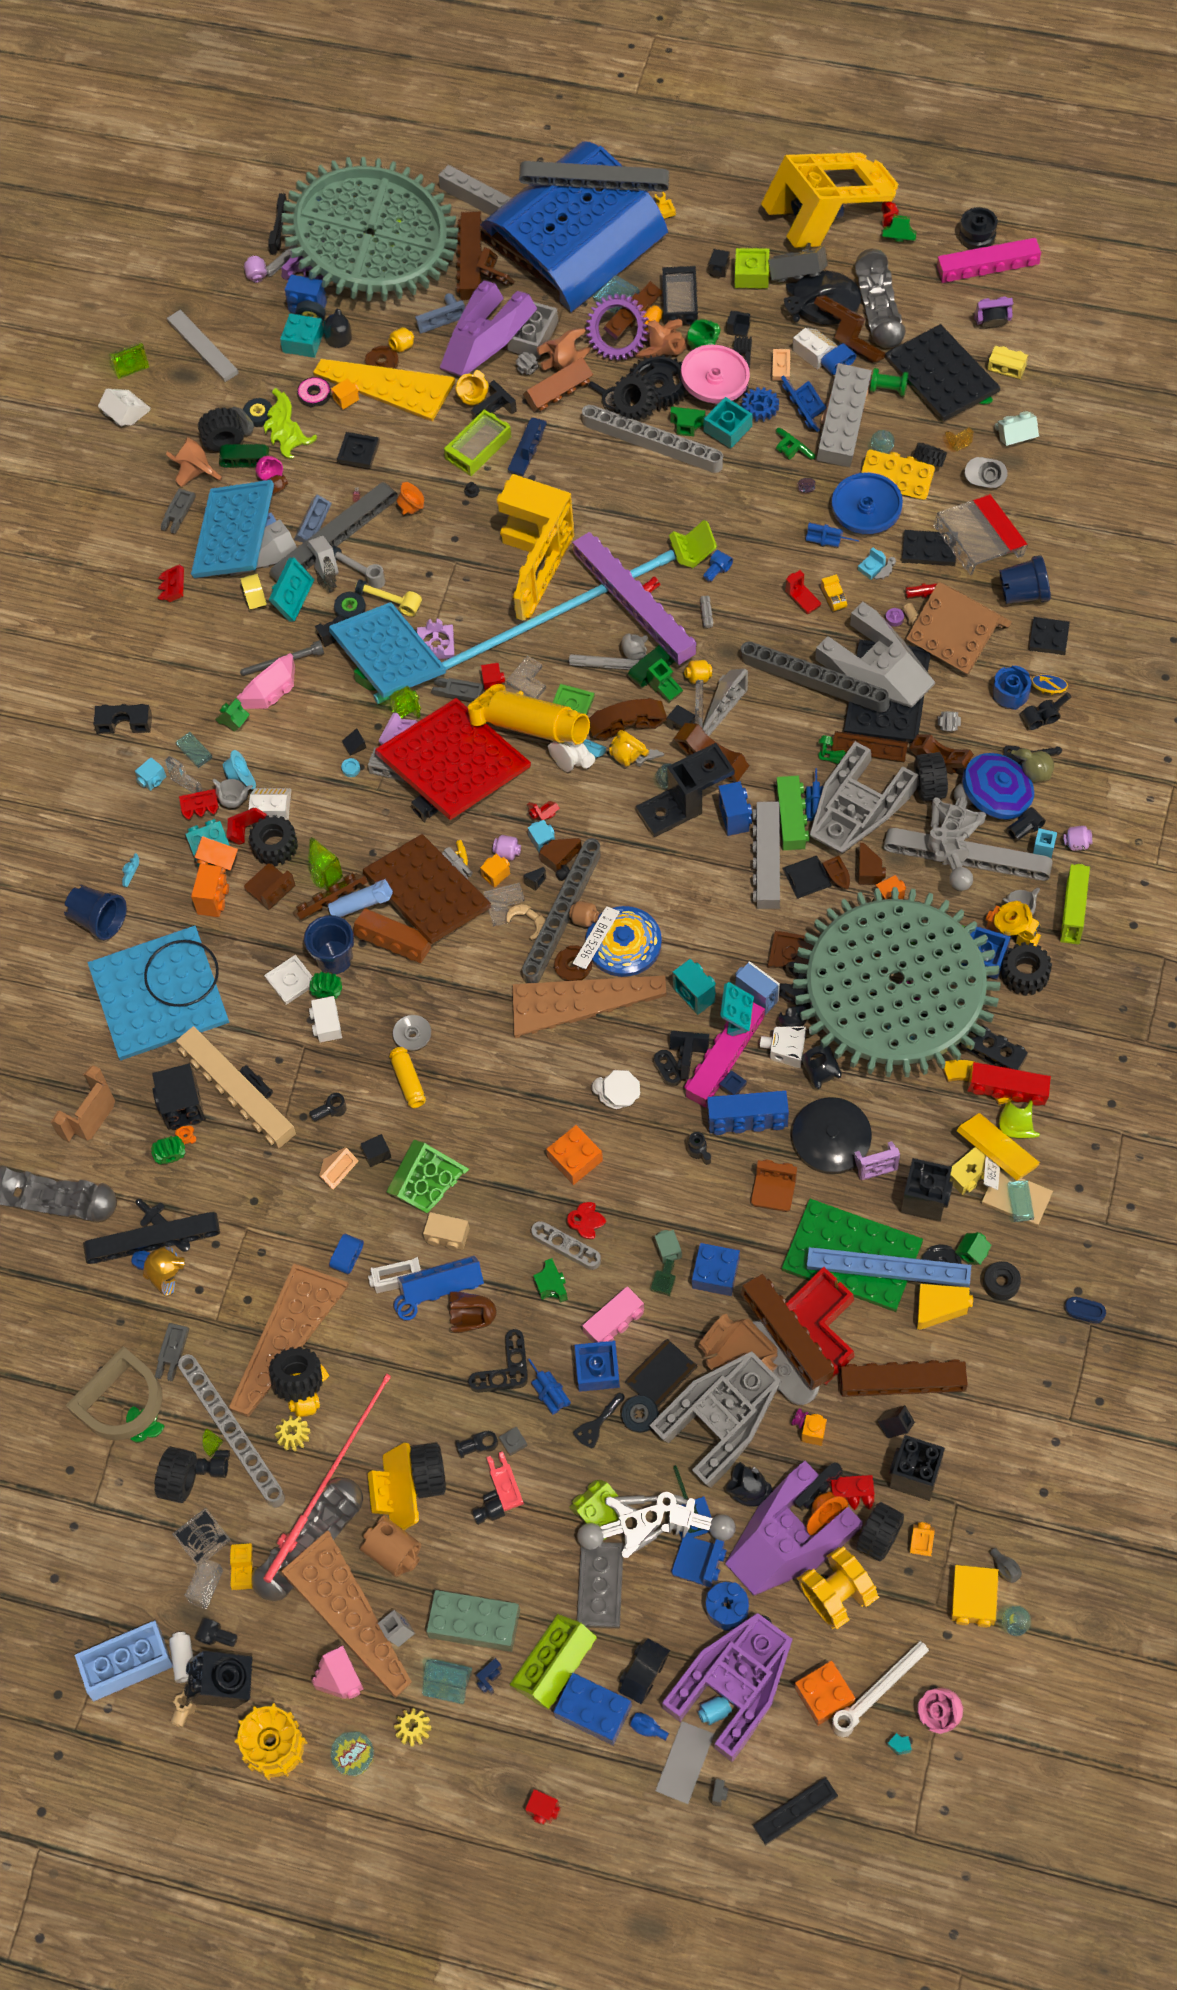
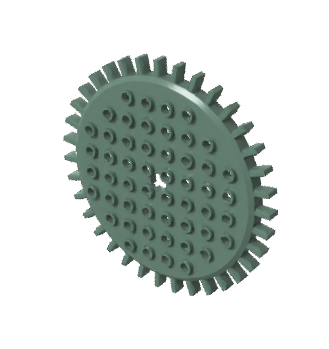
(356, 274)
(878, 1045)

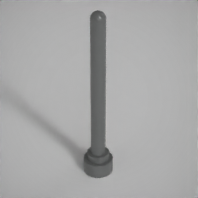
(315, 649)

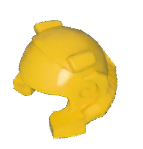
(472, 388)
(627, 748)

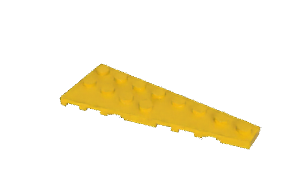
(403, 389)

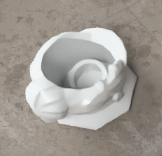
(568, 755)
(617, 1089)

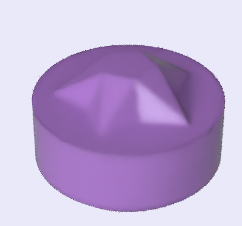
(894, 617)

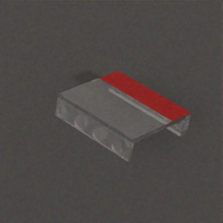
(979, 532)

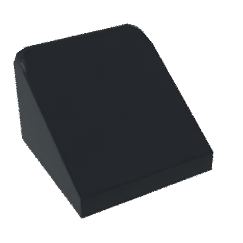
(354, 742)
(535, 878)

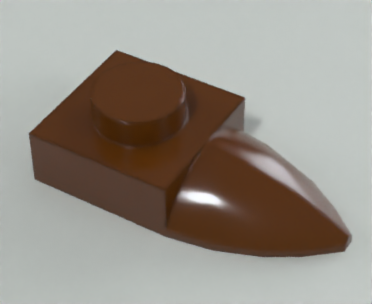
(837, 872)

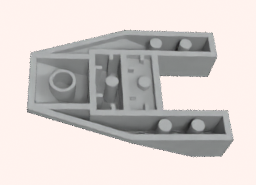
(886, 665)
(852, 809)
(730, 1403)

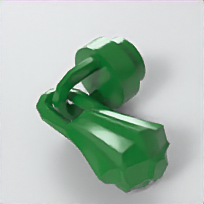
(834, 756)

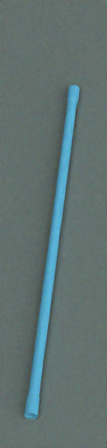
(531, 623)

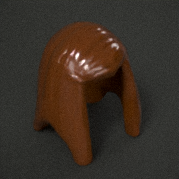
(470, 1311)

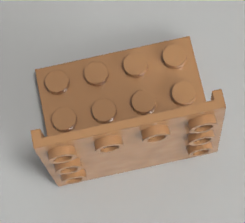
(955, 627)

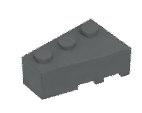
(798, 264)

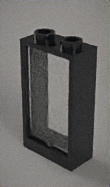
(680, 294)

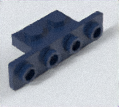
(527, 446)

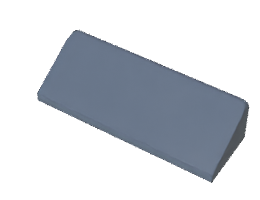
(313, 518)

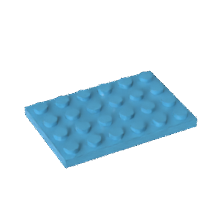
(232, 529)
(387, 649)

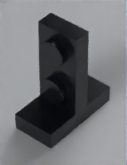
(498, 399)
(687, 1044)

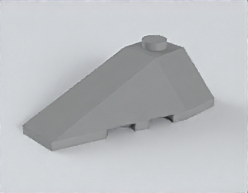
(275, 545)
(728, 693)

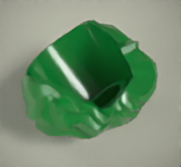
(703, 333)

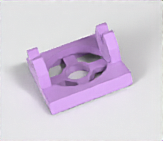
(436, 628)
(877, 1160)

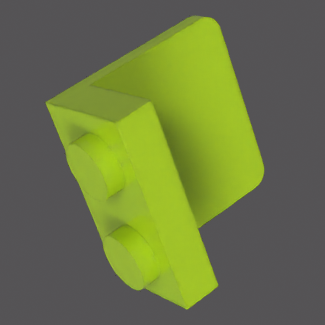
(694, 546)
(592, 1504)

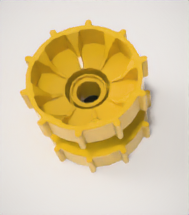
(829, 1593)
(261, 1726)

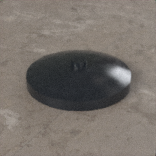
(846, 294)
(830, 1133)

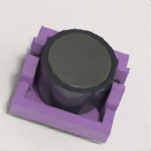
(993, 312)

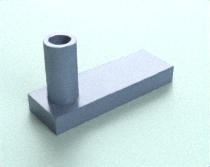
(442, 315)

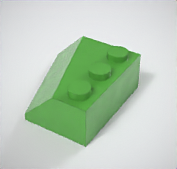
(424, 1176)

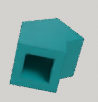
(899, 1744)

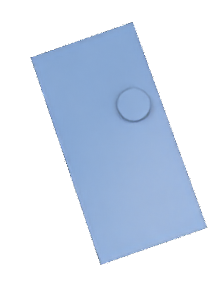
(123, 1661)

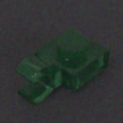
(664, 1281)

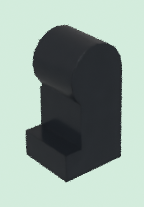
(323, 631)

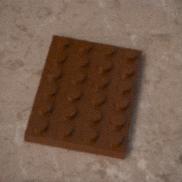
(428, 888)

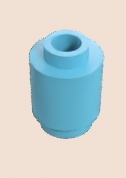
(714, 1710)

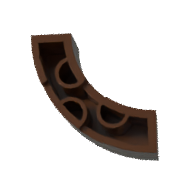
(637, 712)
(693, 739)

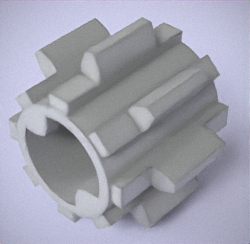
(527, 363)
(949, 721)

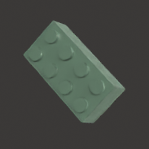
(473, 1621)

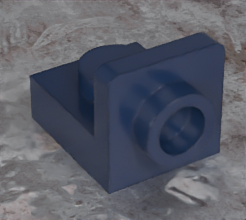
(490, 1672)

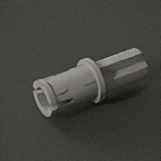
(457, 862)

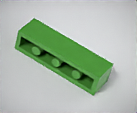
(791, 813)

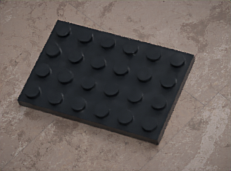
(942, 372)
(895, 723)

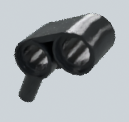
(1047, 713)

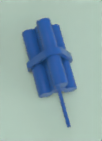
(825, 535)
(813, 796)
(550, 1391)

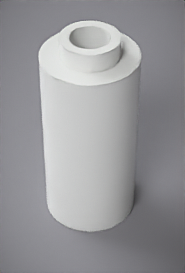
(180, 1653)

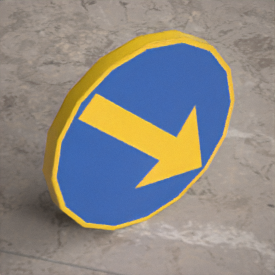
(1049, 683)

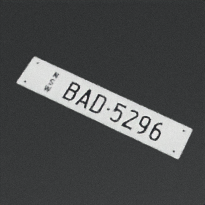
(596, 937)
(991, 1174)

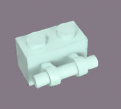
(1017, 428)

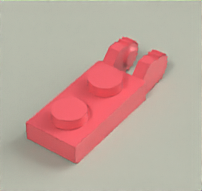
(505, 1483)

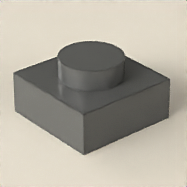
(513, 1441)
(720, 1792)

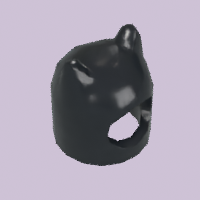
(337, 330)
(822, 1068)

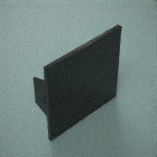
(807, 876)

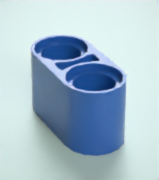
(841, 354)
(346, 1253)

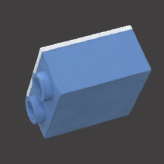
(758, 985)

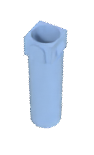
(361, 899)

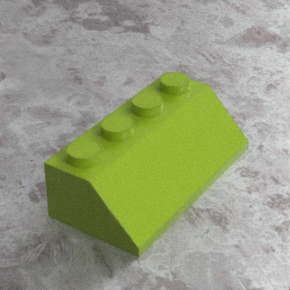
(553, 1661)

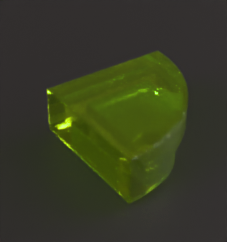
(211, 1442)

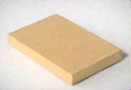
(1000, 1199)

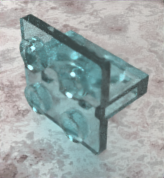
(446, 1681)

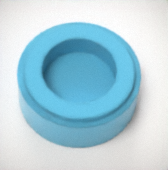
(350, 767)

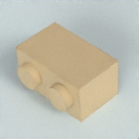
(446, 1231)

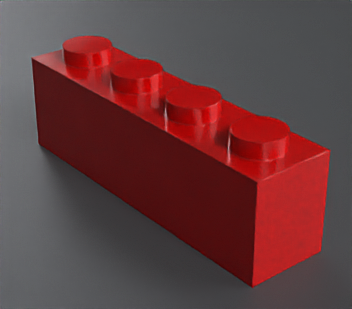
(1008, 1083)

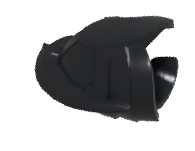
(748, 1486)

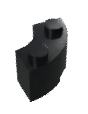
(647, 1664)

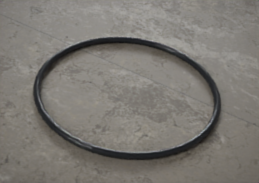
(171, 943)

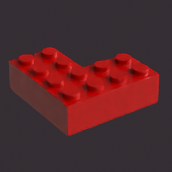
(817, 1307)

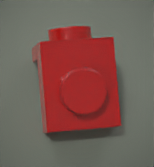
(889, 210)
(544, 812)

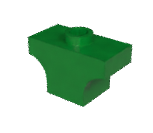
(900, 229)
(687, 420)
(232, 715)
(550, 1282)

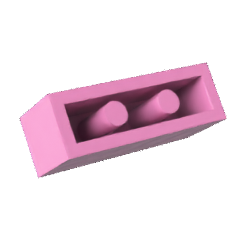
(614, 1317)

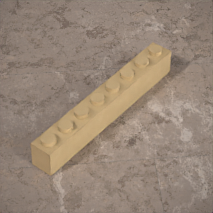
(236, 1087)

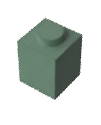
(668, 1246)

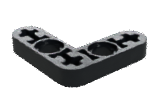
(513, 1368)

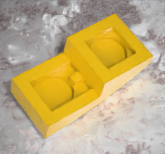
(241, 1566)

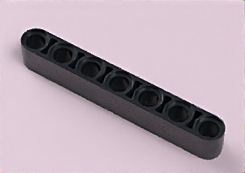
(151, 1237)

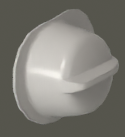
(986, 472)

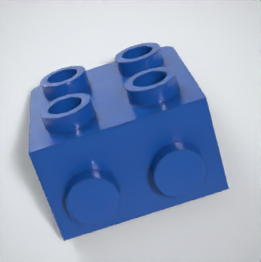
(699, 1561)

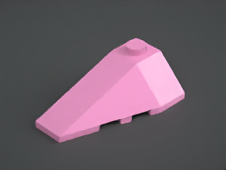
(337, 1675)

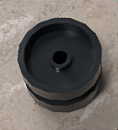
(978, 228)

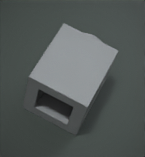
(396, 1628)

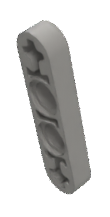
(568, 1242)

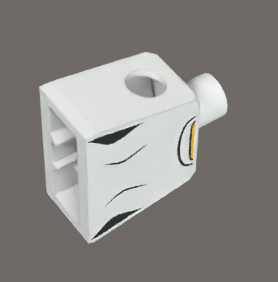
(786, 1045)

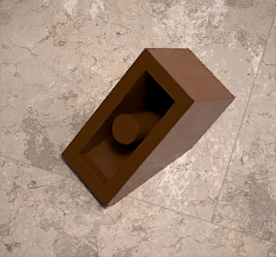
(559, 852)
(870, 866)

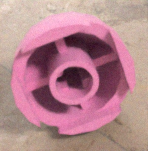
(940, 1710)

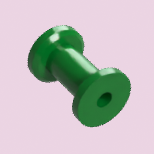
(889, 382)

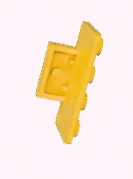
(908, 474)
(394, 1489)

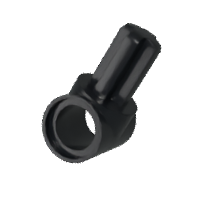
(328, 1108)
(210, 1632)

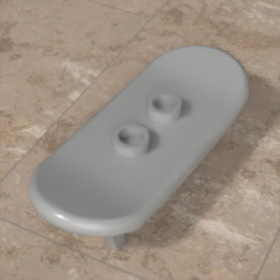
(792, 1383)

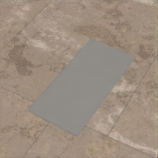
(684, 1762)

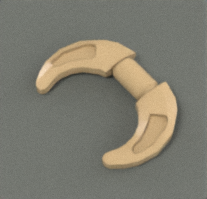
(522, 910)

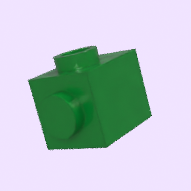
(973, 1248)

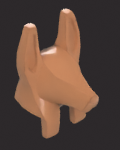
(663, 339)
(562, 350)
(192, 462)

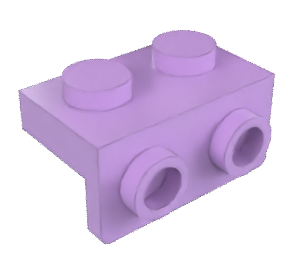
(394, 727)

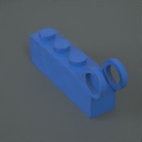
(436, 1282)

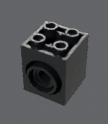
(178, 1096)
(927, 1189)
(916, 1467)
(218, 1679)

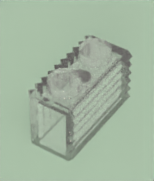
(203, 1583)

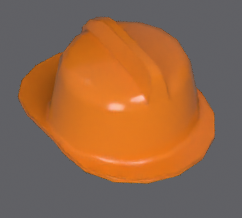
(410, 498)
(824, 1510)

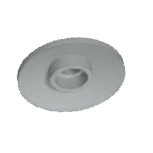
(412, 1025)

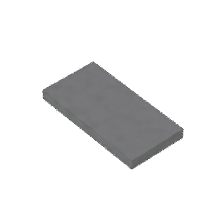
(601, 1586)

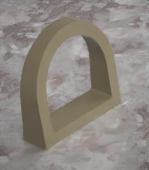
(101, 1382)

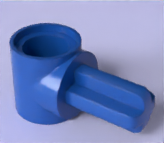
(719, 563)

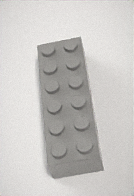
(844, 415)

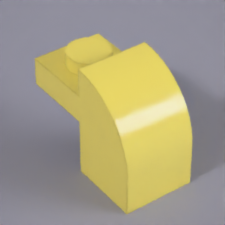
(253, 591)

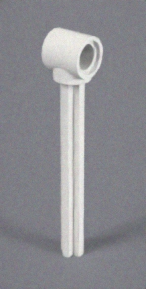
(874, 1693)

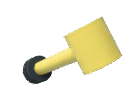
(408, 604)

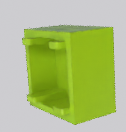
(752, 268)

